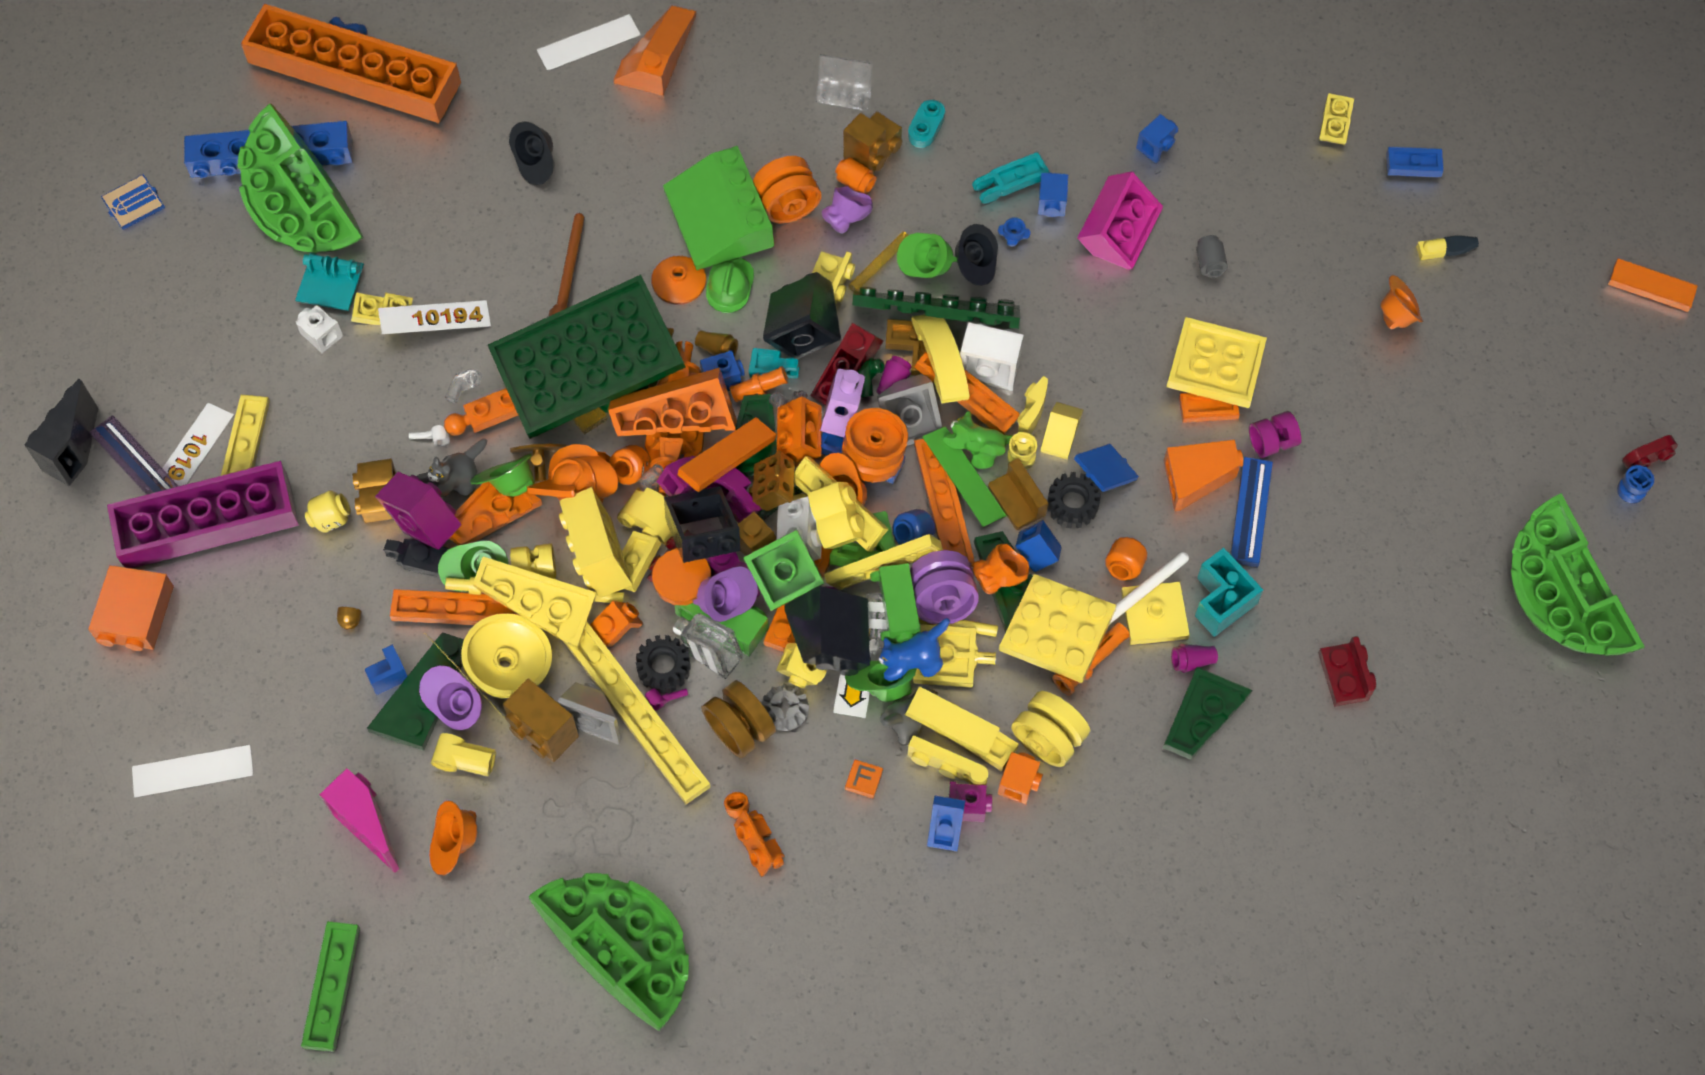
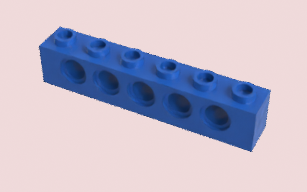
(219, 152)

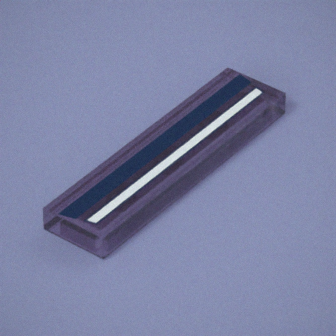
(132, 457)

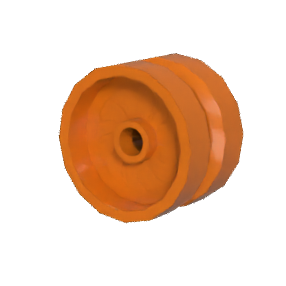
(787, 189)
(875, 443)

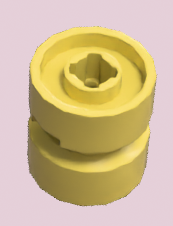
(539, 560)

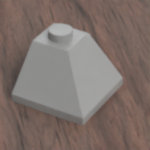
(914, 404)
(591, 711)

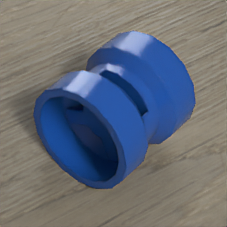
(1635, 484)

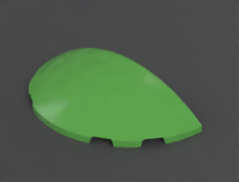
(290, 189)
(1564, 587)
(621, 940)

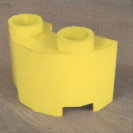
(647, 512)

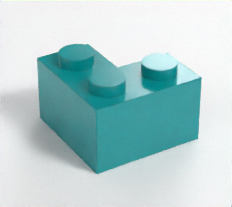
(1231, 592)

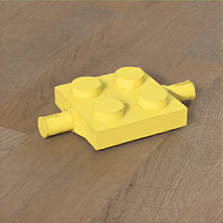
(959, 658)

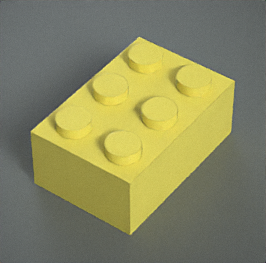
(594, 543)

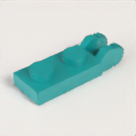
(1011, 177)

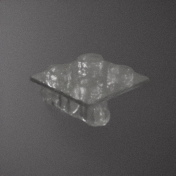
(844, 82)

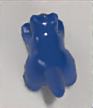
(918, 652)

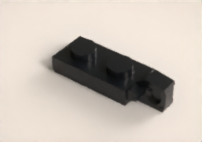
(415, 555)

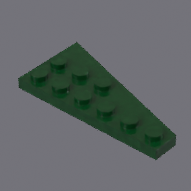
(946, 307)

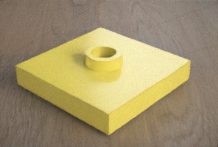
(1157, 616)

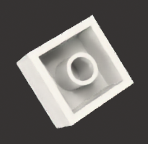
(992, 355)

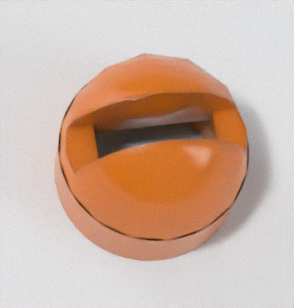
(735, 804)

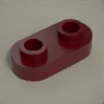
(1660, 449)

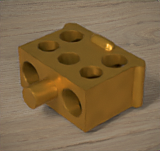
(773, 481)

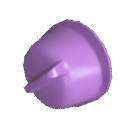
(727, 594)
(451, 697)

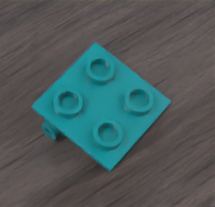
(329, 281)

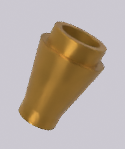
(716, 342)

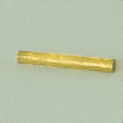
(877, 263)

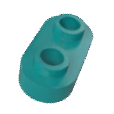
(927, 121)

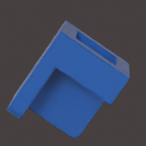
(1038, 546)
(386, 673)

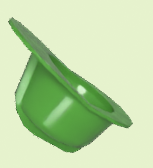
(925, 255)
(730, 285)
(508, 478)
(465, 559)
(873, 680)

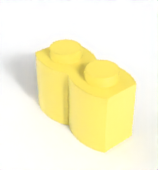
(836, 515)

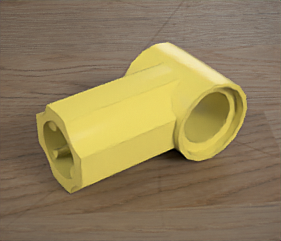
(454, 754)

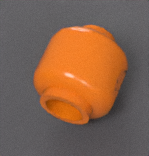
(630, 464)
(1126, 558)

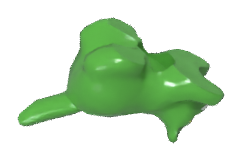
(982, 442)

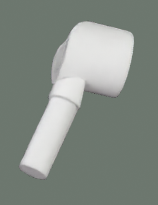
(437, 433)

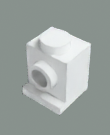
(318, 328)

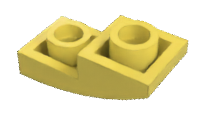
(1336, 119)
(366, 306)
(1034, 406)

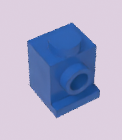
(1157, 138)

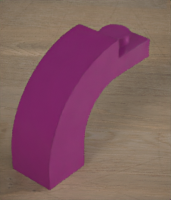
(732, 483)

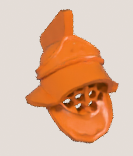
(575, 470)

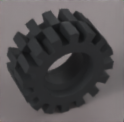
(1075, 485)
(663, 647)

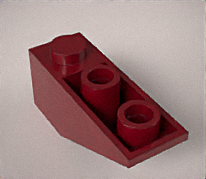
(851, 354)

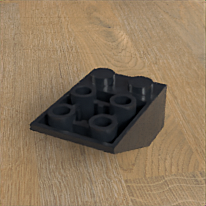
(64, 437)

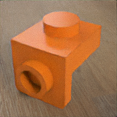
(615, 622)

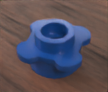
(1017, 225)

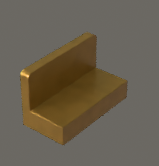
(1019, 496)

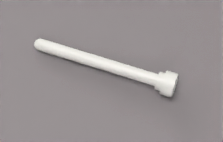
(1149, 584)

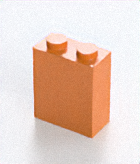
(131, 608)

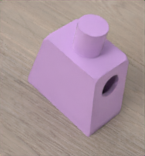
(844, 392)

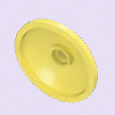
(510, 640)

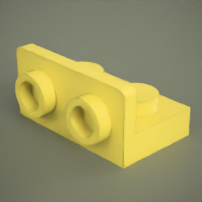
(835, 270)

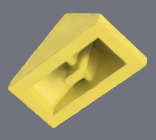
(1061, 430)

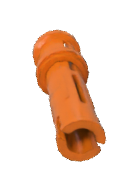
(1110, 642)

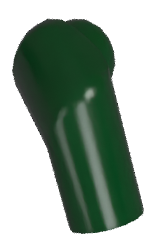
(869, 371)

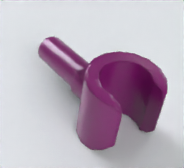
(657, 700)

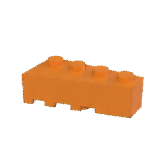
(676, 406)

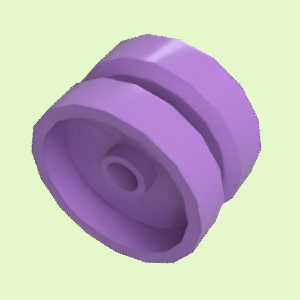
(944, 586)

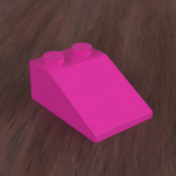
(354, 806)

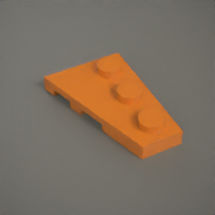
(489, 511)

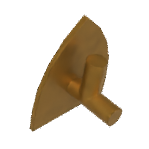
(538, 457)

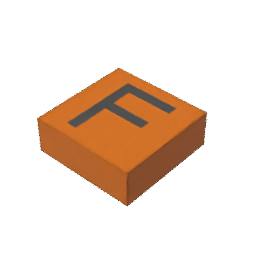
(864, 779)

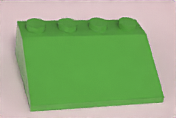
(719, 209)

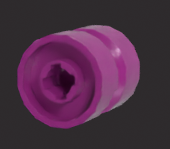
(1275, 434)

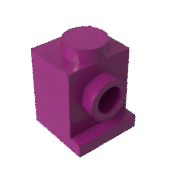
(972, 811)

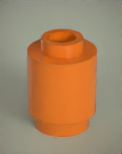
(855, 175)

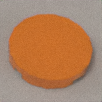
(678, 581)

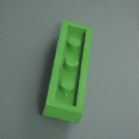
(330, 987)

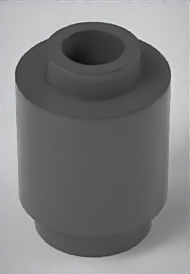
(1211, 256)

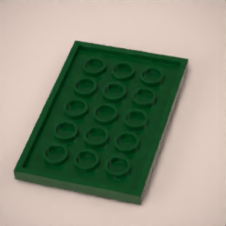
(585, 356)

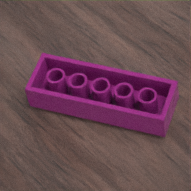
(202, 515)

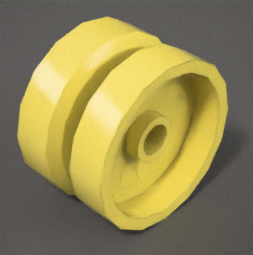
(1050, 728)

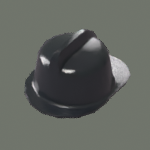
(532, 152)
(977, 254)

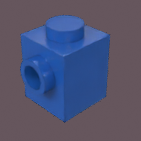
(730, 368)

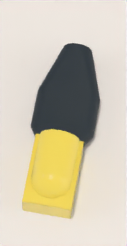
(1446, 246)

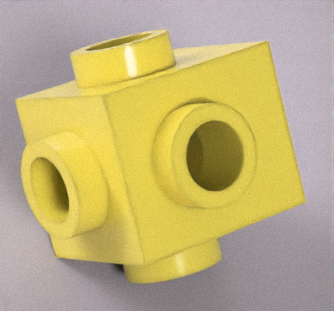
(800, 673)

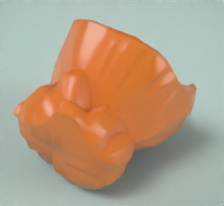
(1001, 569)

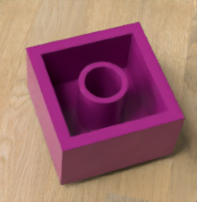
(419, 509)

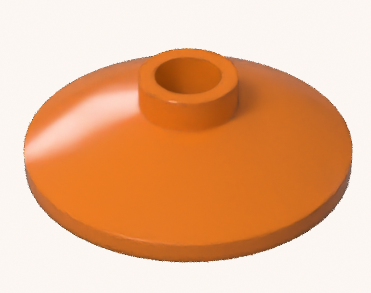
(678, 289)

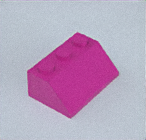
(1120, 220)

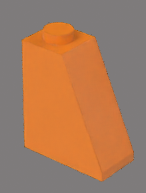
(1200, 469)

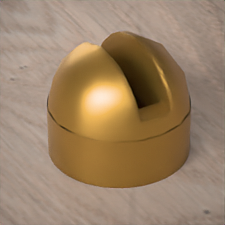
(348, 617)

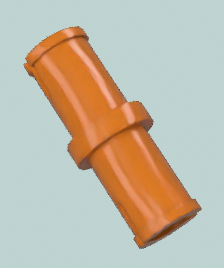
(759, 384)

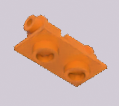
(763, 854)

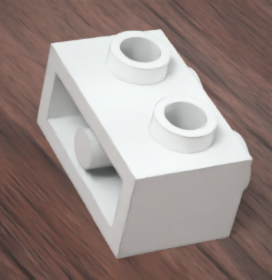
(798, 516)

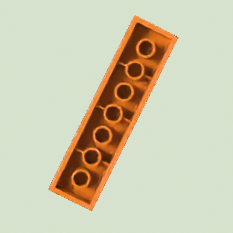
(351, 63)

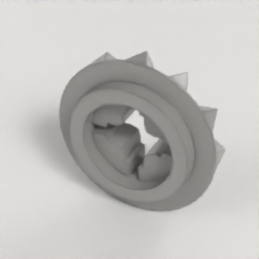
(795, 716)

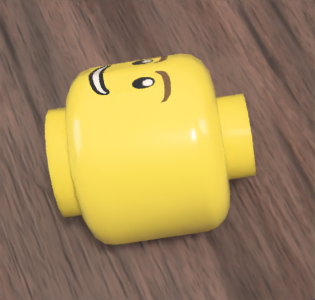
(327, 511)

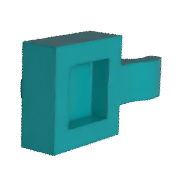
(767, 360)

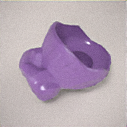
(846, 208)

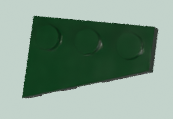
(758, 407)
(1203, 712)

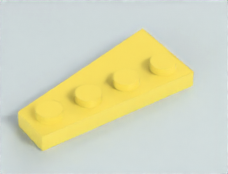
(544, 601)

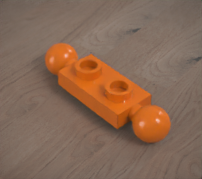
(482, 413)

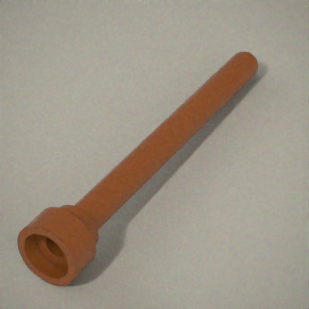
(569, 266)

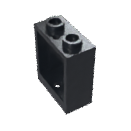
(711, 504)

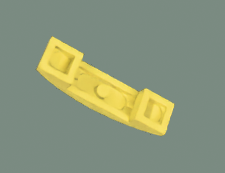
(944, 357)

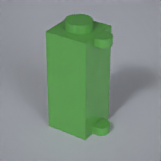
(898, 602)

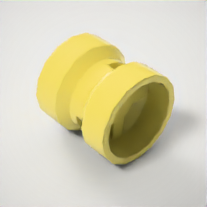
(1025, 445)

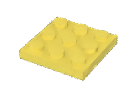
(1217, 362)
(1057, 628)

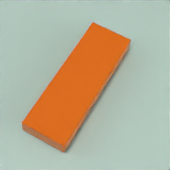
(1653, 285)

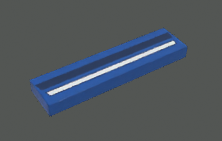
(1251, 511)

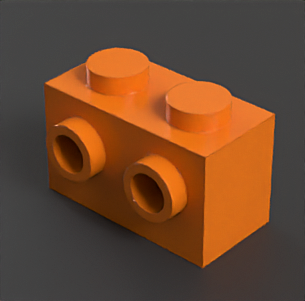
(799, 429)

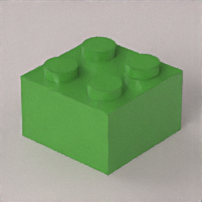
(784, 570)

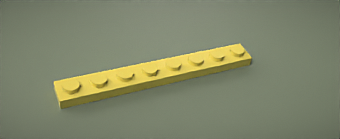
(639, 717)

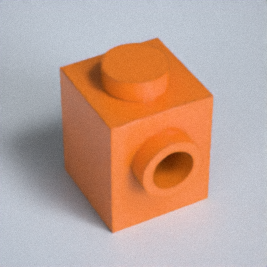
(1020, 777)

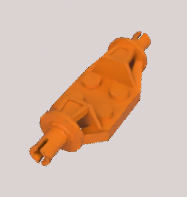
(666, 447)

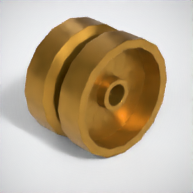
(738, 719)

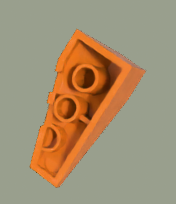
(656, 54)

